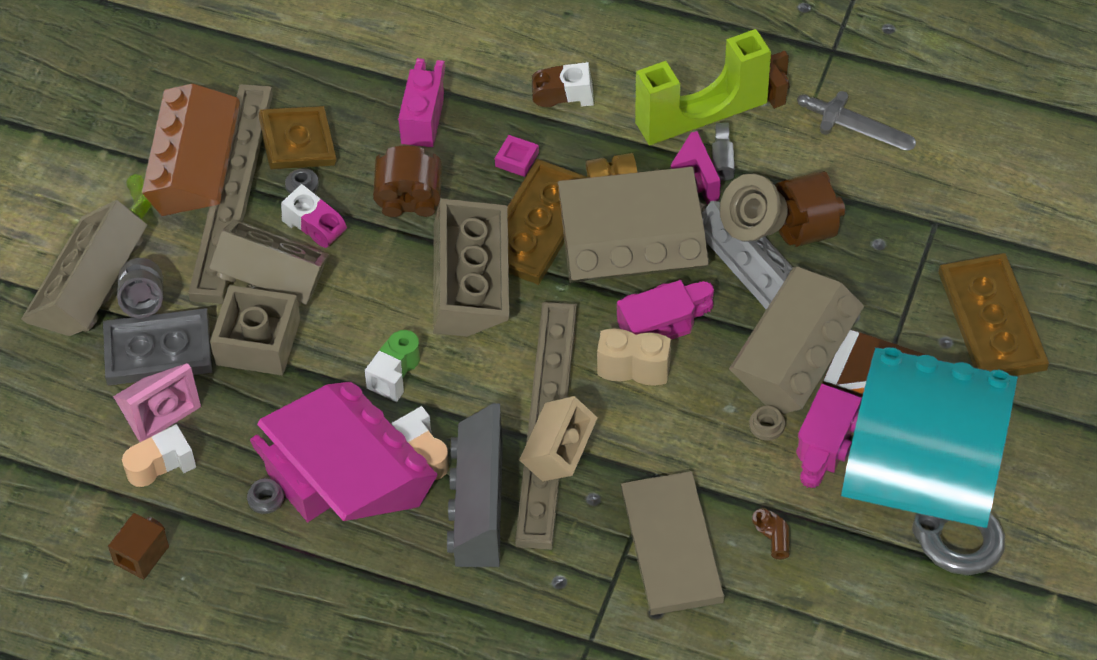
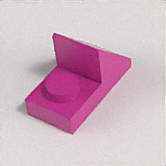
(695, 155)

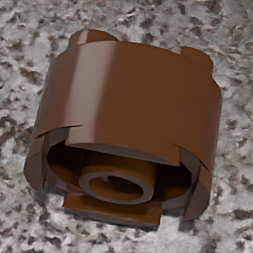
(407, 181)
(811, 209)

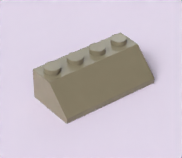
(470, 267)
(86, 270)
(796, 339)

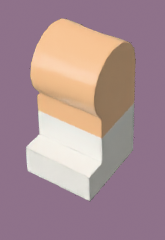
(417, 432)
(157, 456)

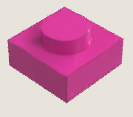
(516, 155)

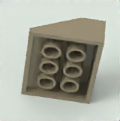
(632, 224)

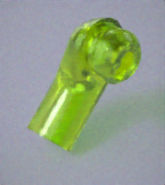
(141, 204)

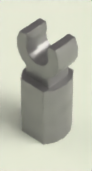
(723, 152)

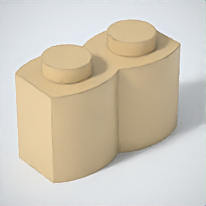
(632, 356)

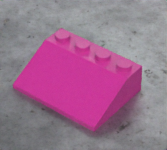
(350, 452)

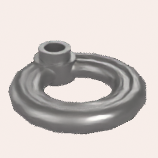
(964, 564)

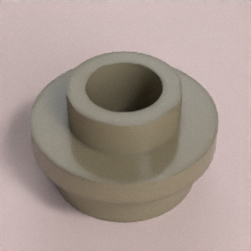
(768, 415)

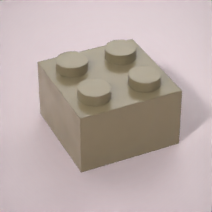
(255, 330)

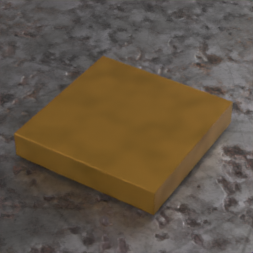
(297, 137)

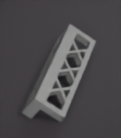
(753, 262)

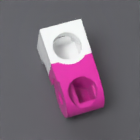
(312, 216)

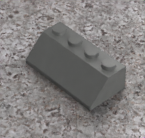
(478, 490)

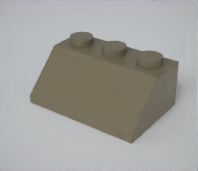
(267, 261)

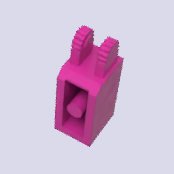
(422, 104)
(665, 309)
(826, 433)
(294, 485)

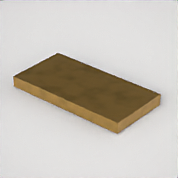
(536, 222)
(993, 315)

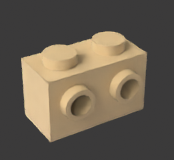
(558, 439)

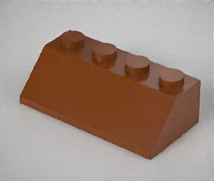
(190, 149)

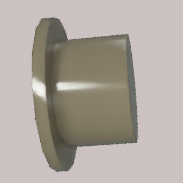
(752, 208)

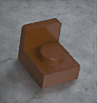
(778, 80)

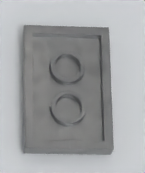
(155, 344)

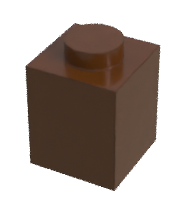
(139, 545)

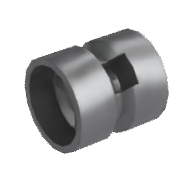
(140, 288)

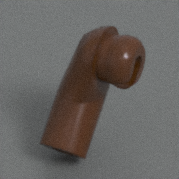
(775, 530)

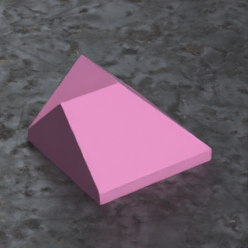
(159, 401)

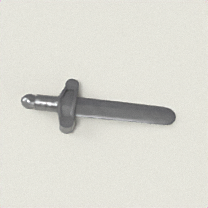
(834, 112)

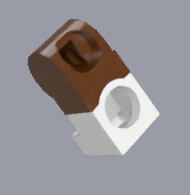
(563, 85)

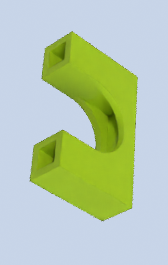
(739, 87)

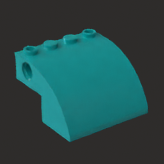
(930, 436)

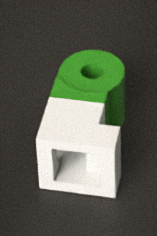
(391, 363)

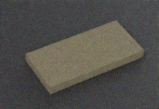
(671, 543)

